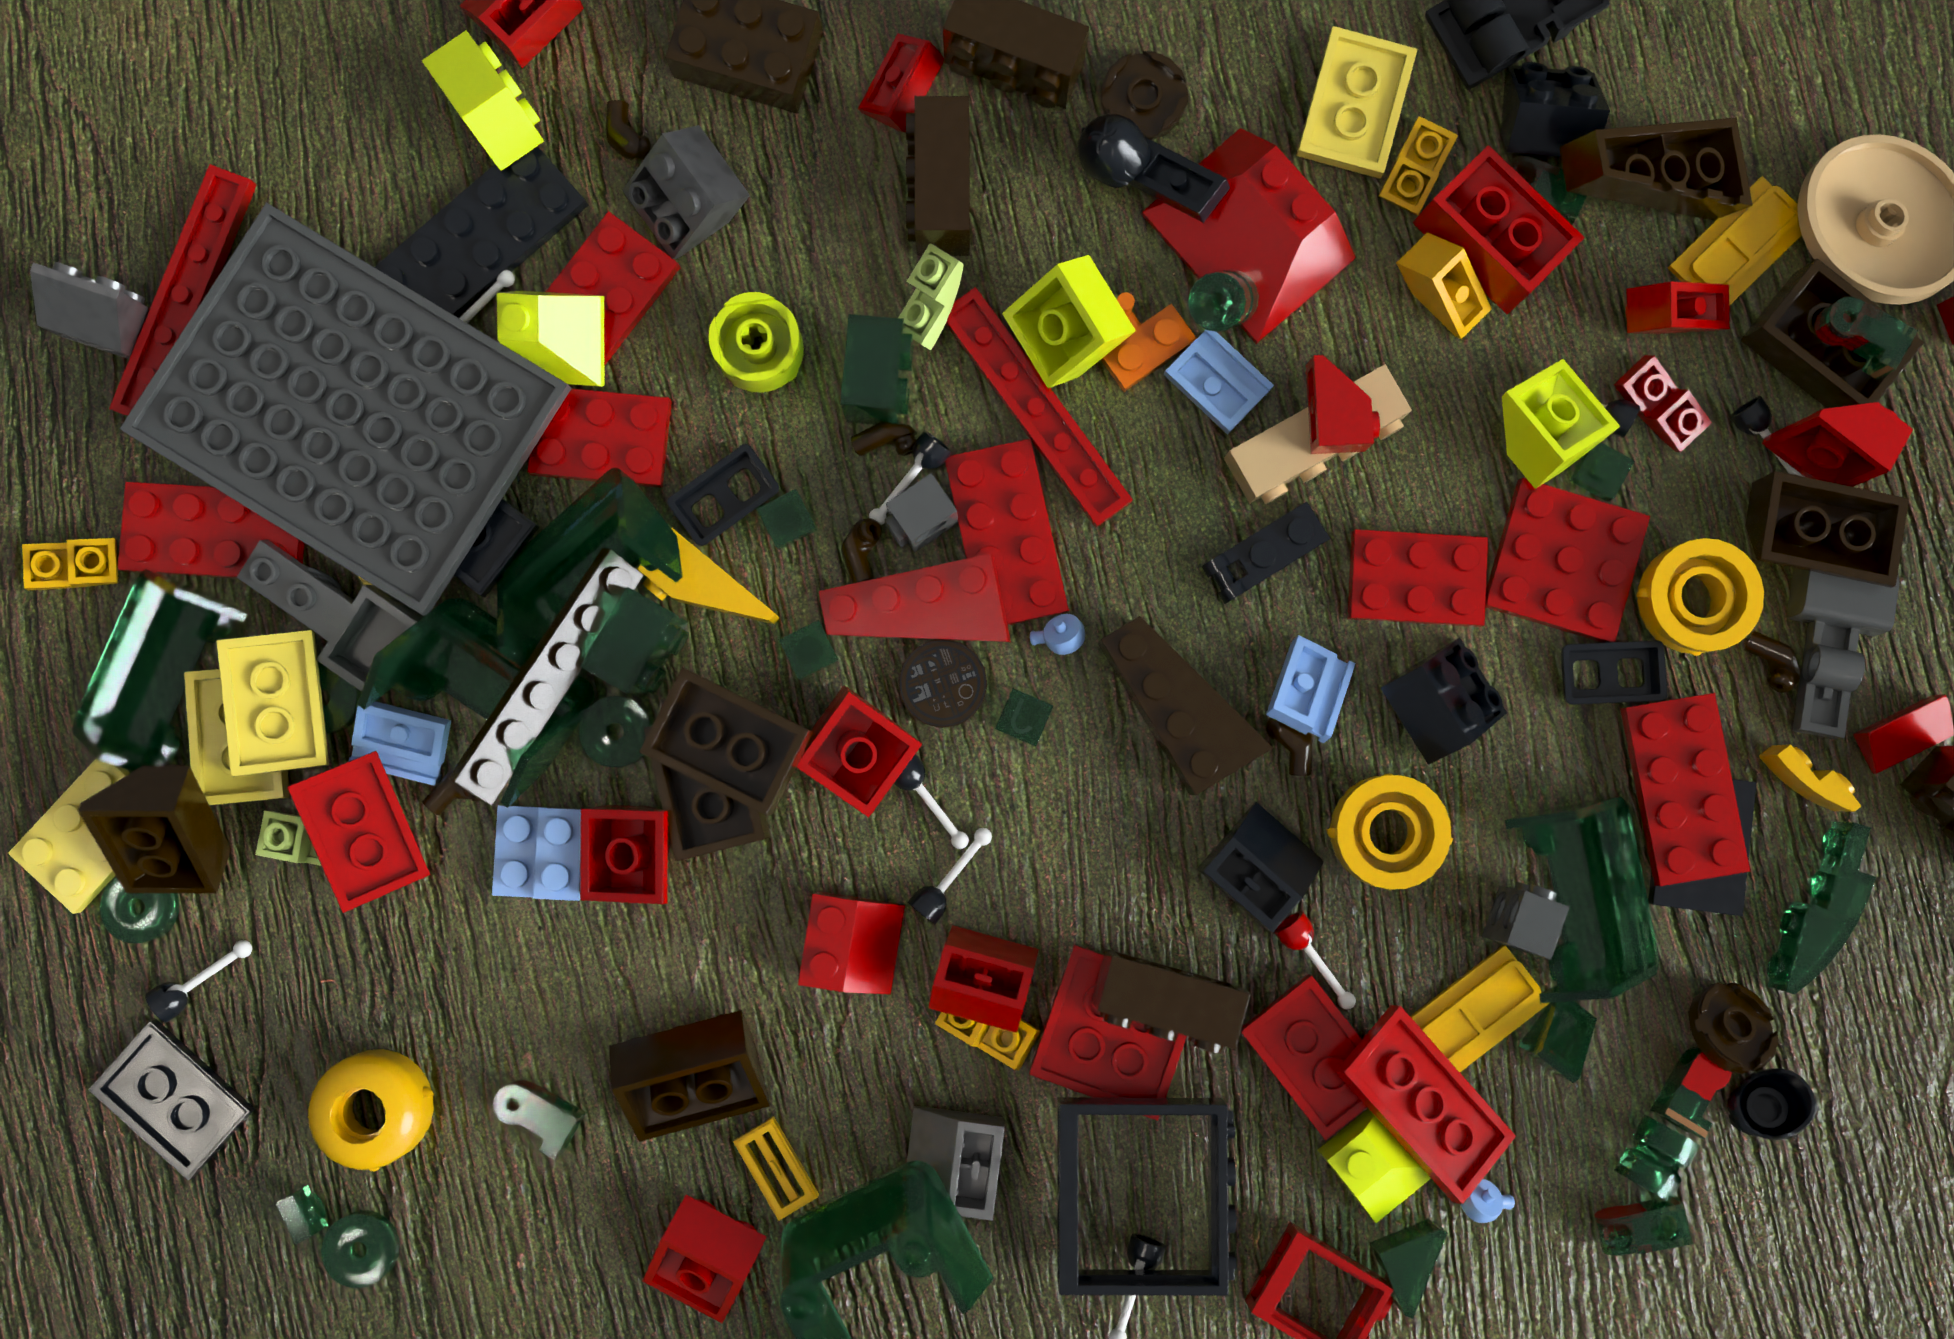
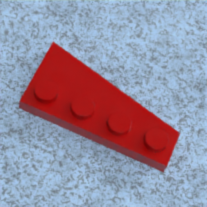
(931, 602)

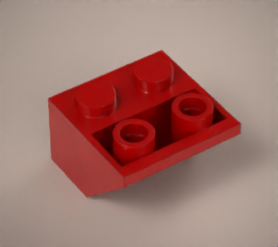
(522, 25)
(983, 978)

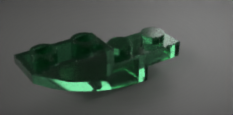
(1820, 929)

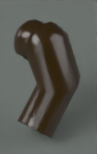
(621, 135)
(885, 433)
(858, 546)
(1780, 660)
(1297, 743)
(444, 794)

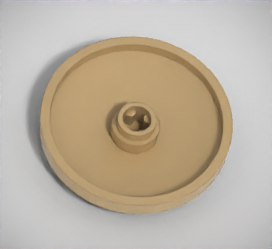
(1881, 217)

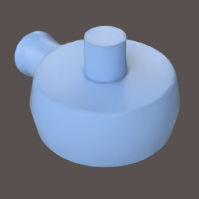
(1061, 634)
(1486, 1203)

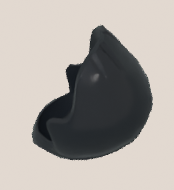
(1113, 150)
(1772, 1104)

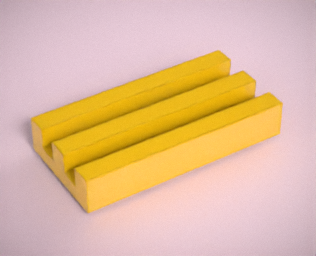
(796, 1201)

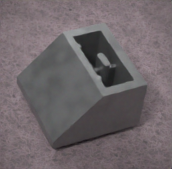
(685, 190)
(87, 309)
(964, 1154)

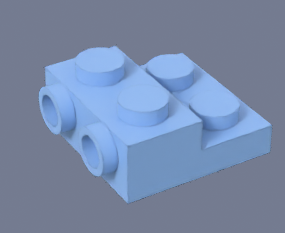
(537, 853)

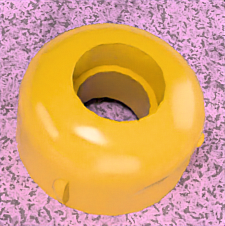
(1733, 589)
(1426, 838)
(406, 1102)

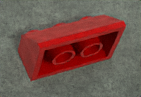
(1502, 225)

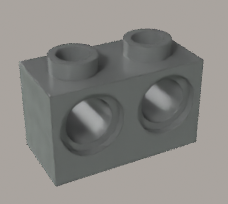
(920, 514)
(1526, 919)

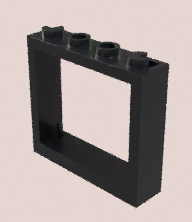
(1220, 1213)

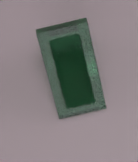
(1561, 1039)
(1408, 1261)

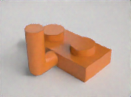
(1149, 346)

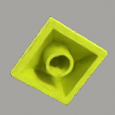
(555, 332)
(1552, 422)
(1373, 1165)

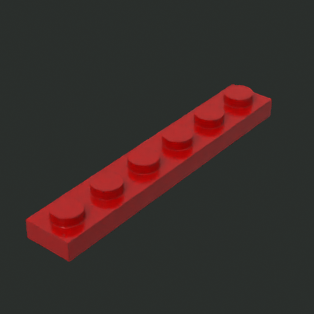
(188, 277)
(1036, 408)

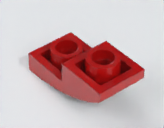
(1665, 409)

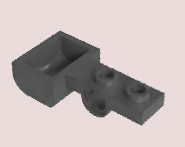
(351, 626)
(1831, 666)

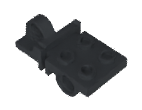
(1495, 34)

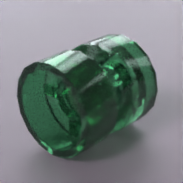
(1223, 300)
(1657, 1158)

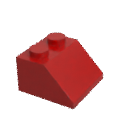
(1842, 443)
(857, 751)
(624, 854)
(851, 944)
(704, 1258)

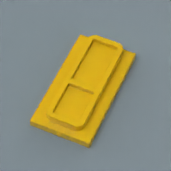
(1742, 244)
(1480, 1008)

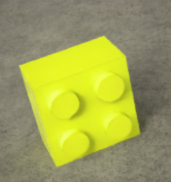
(485, 98)
(1068, 321)

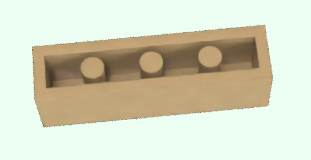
(1284, 450)

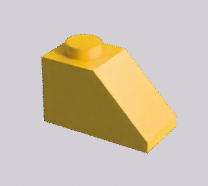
(1445, 283)

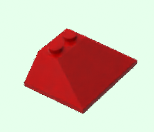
(1264, 226)

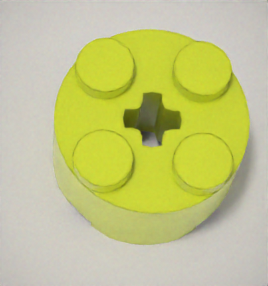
(734, 333)

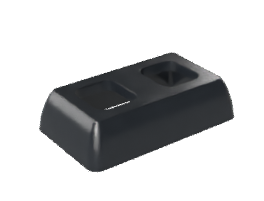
(715, 483)
(1606, 657)

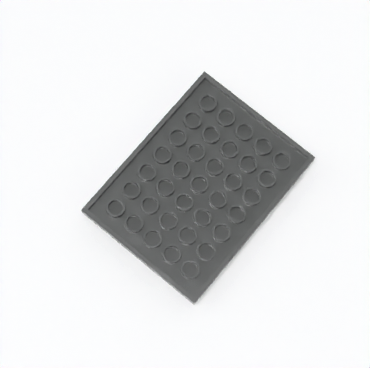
(346, 409)

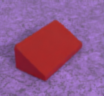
(904, 73)
(1906, 733)

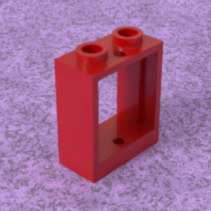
(1283, 1265)

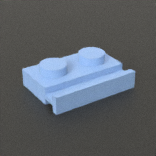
(1218, 380)
(1310, 689)
(405, 740)

